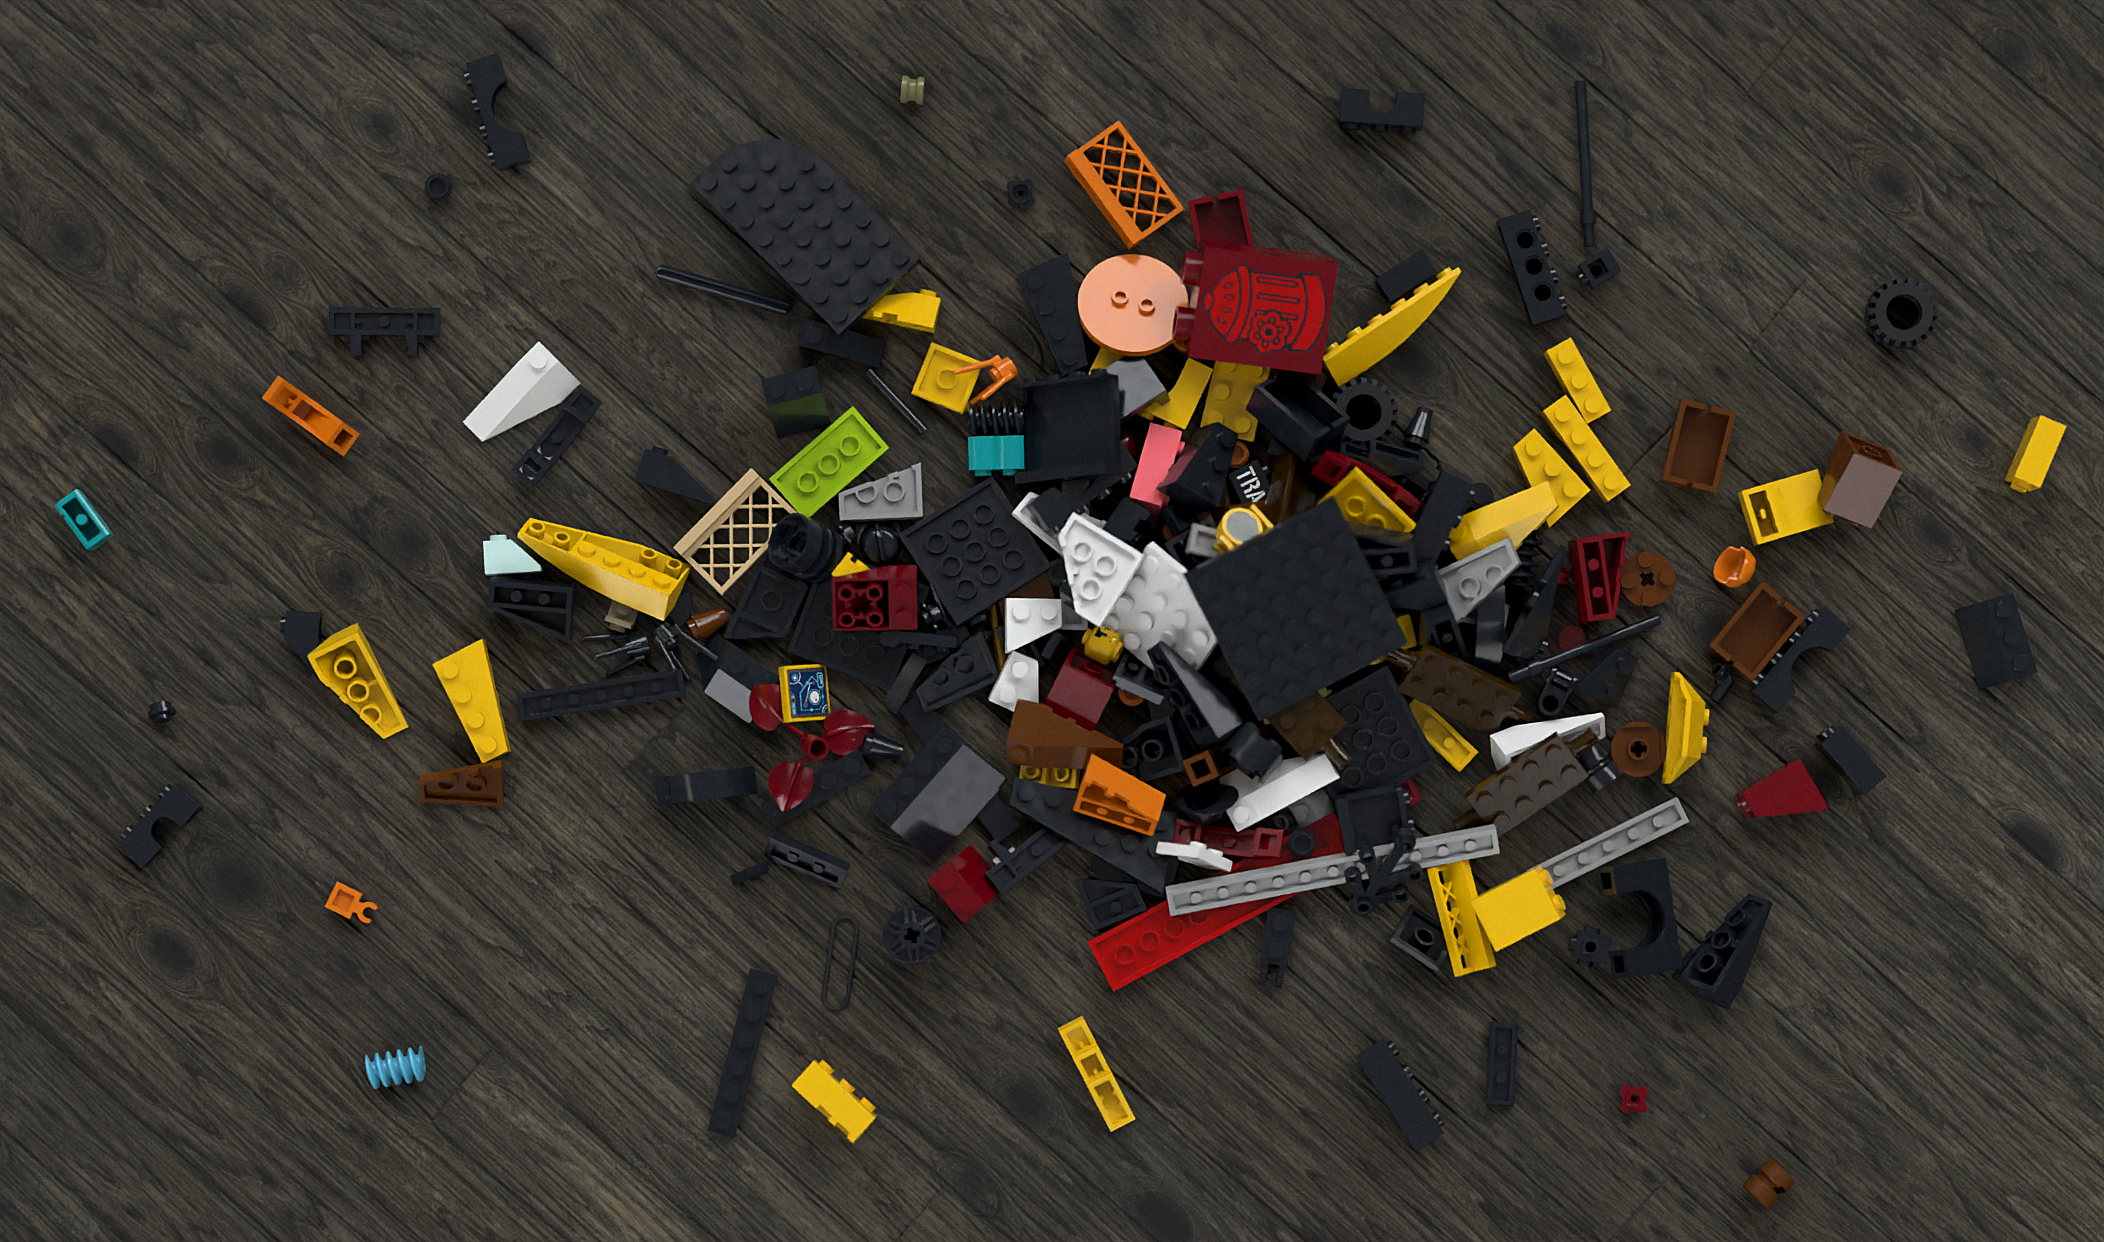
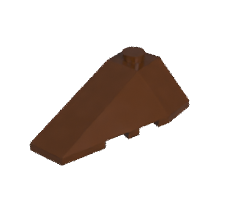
(1049, 741)

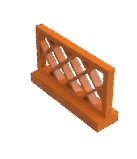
(1105, 199)

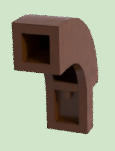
(1212, 763)

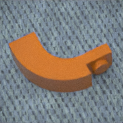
(311, 415)

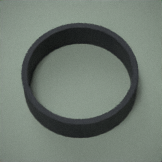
(904, 683)

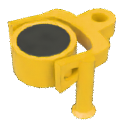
(1240, 526)

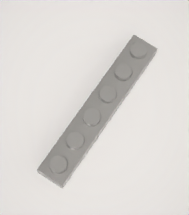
(1615, 842)

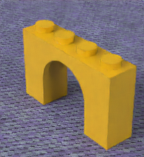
(1182, 397)

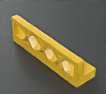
(1472, 938)

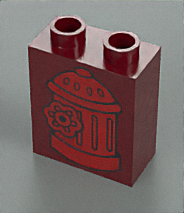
(1256, 305)

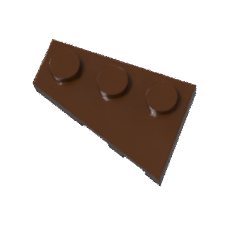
(466, 785)

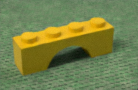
(1586, 448)

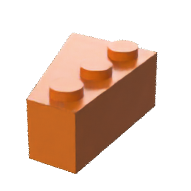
(1118, 797)

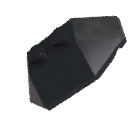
(732, 675)

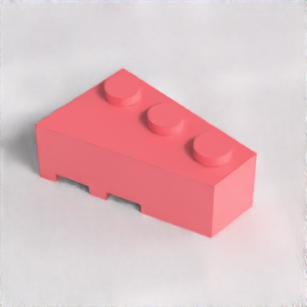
(1157, 456)

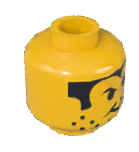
(1102, 645)

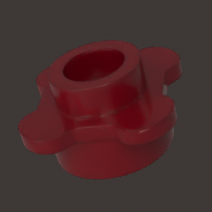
(1627, 1093)

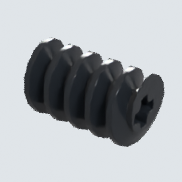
(995, 419)
(1525, 552)

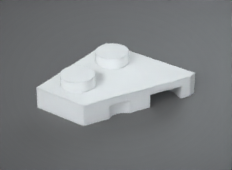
(1196, 855)

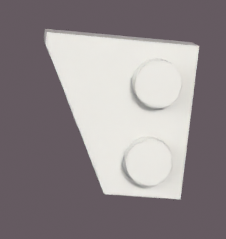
(1029, 620)
(1016, 681)

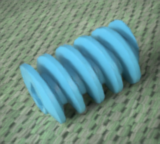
(396, 1068)

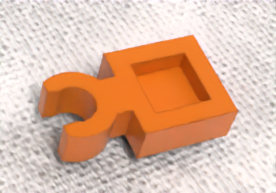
(346, 901)

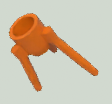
(1001, 372)

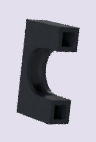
(1660, 947)

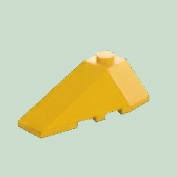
(908, 310)
(353, 673)

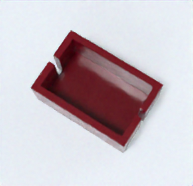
(1220, 221)

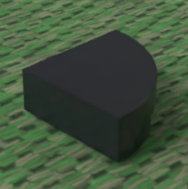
(682, 609)
(749, 873)

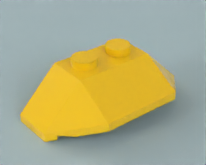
(1683, 728)

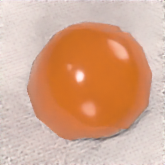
(1734, 567)

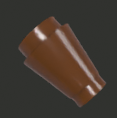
(704, 624)

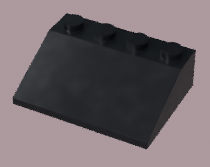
(939, 793)

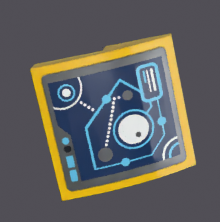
(804, 692)

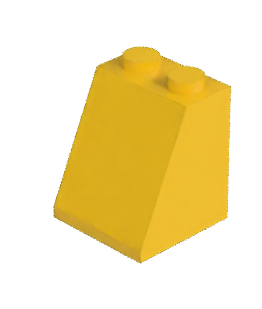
(1518, 907)

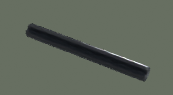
(723, 289)

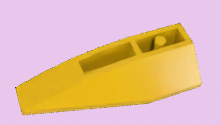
(1386, 332)
(610, 566)

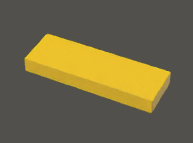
(1443, 736)

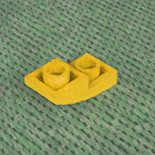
(1052, 776)

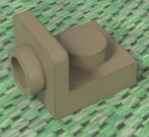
(621, 617)

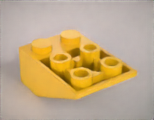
(1783, 507)

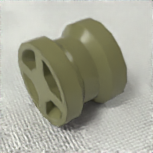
(912, 90)

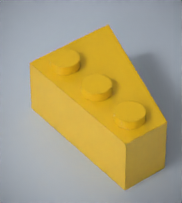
(1541, 464)
(835, 1099)

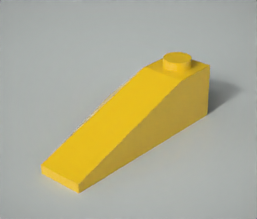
(1507, 518)

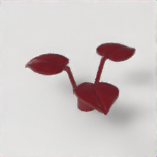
(790, 782)

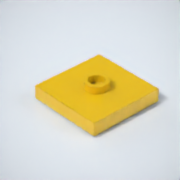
(939, 384)

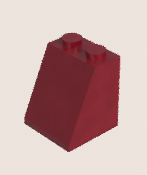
(1081, 689)
(1781, 793)
(963, 883)

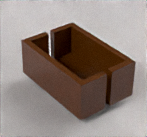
(1697, 446)
(1755, 631)

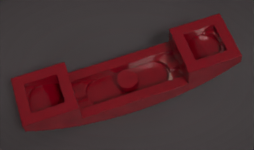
(1335, 466)
(1245, 844)

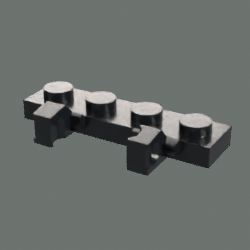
(361, 323)
(1016, 864)

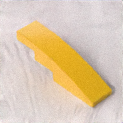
(1096, 1073)

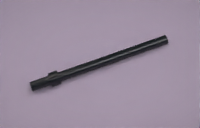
(1587, 217)
(1534, 667)

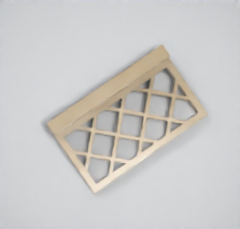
(718, 516)

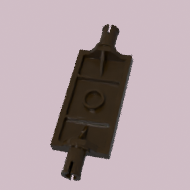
(1458, 688)
(1310, 727)
(1527, 783)

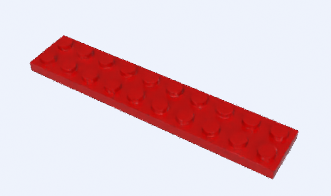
(1159, 938)

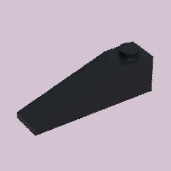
(1201, 707)
(1722, 961)

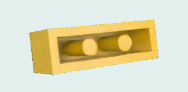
(1577, 381)

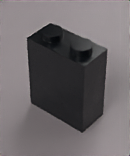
(1849, 759)

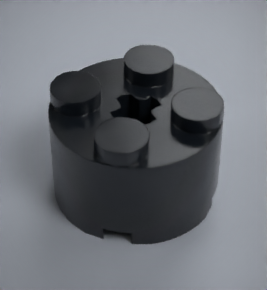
(1251, 752)

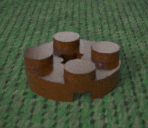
(1662, 576)
(1625, 739)

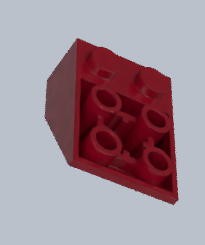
(876, 599)

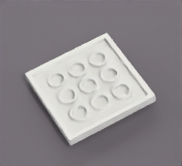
(1160, 608)

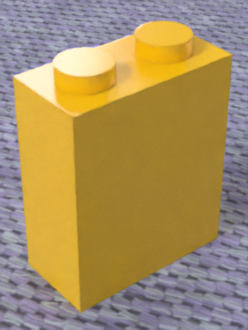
(2035, 454)

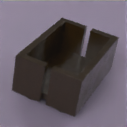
(1292, 489)

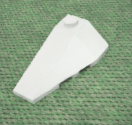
(524, 392)
(1518, 739)
(1285, 785)

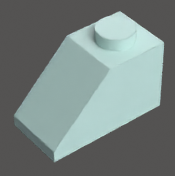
(507, 557)

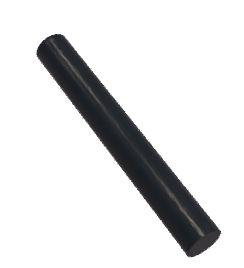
(896, 401)

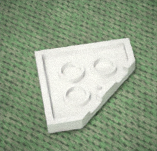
(1096, 567)

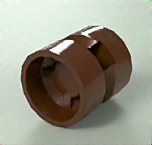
(1769, 1184)

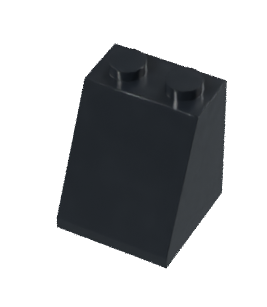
(796, 402)

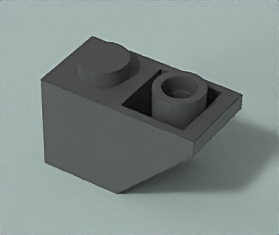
(1304, 811)

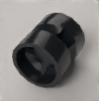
(1599, 769)

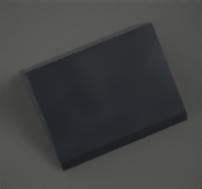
(1421, 938)

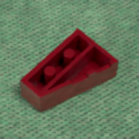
(1597, 574)

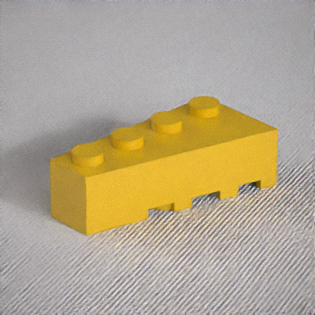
(472, 690)

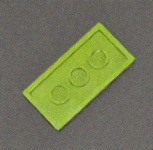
(829, 463)

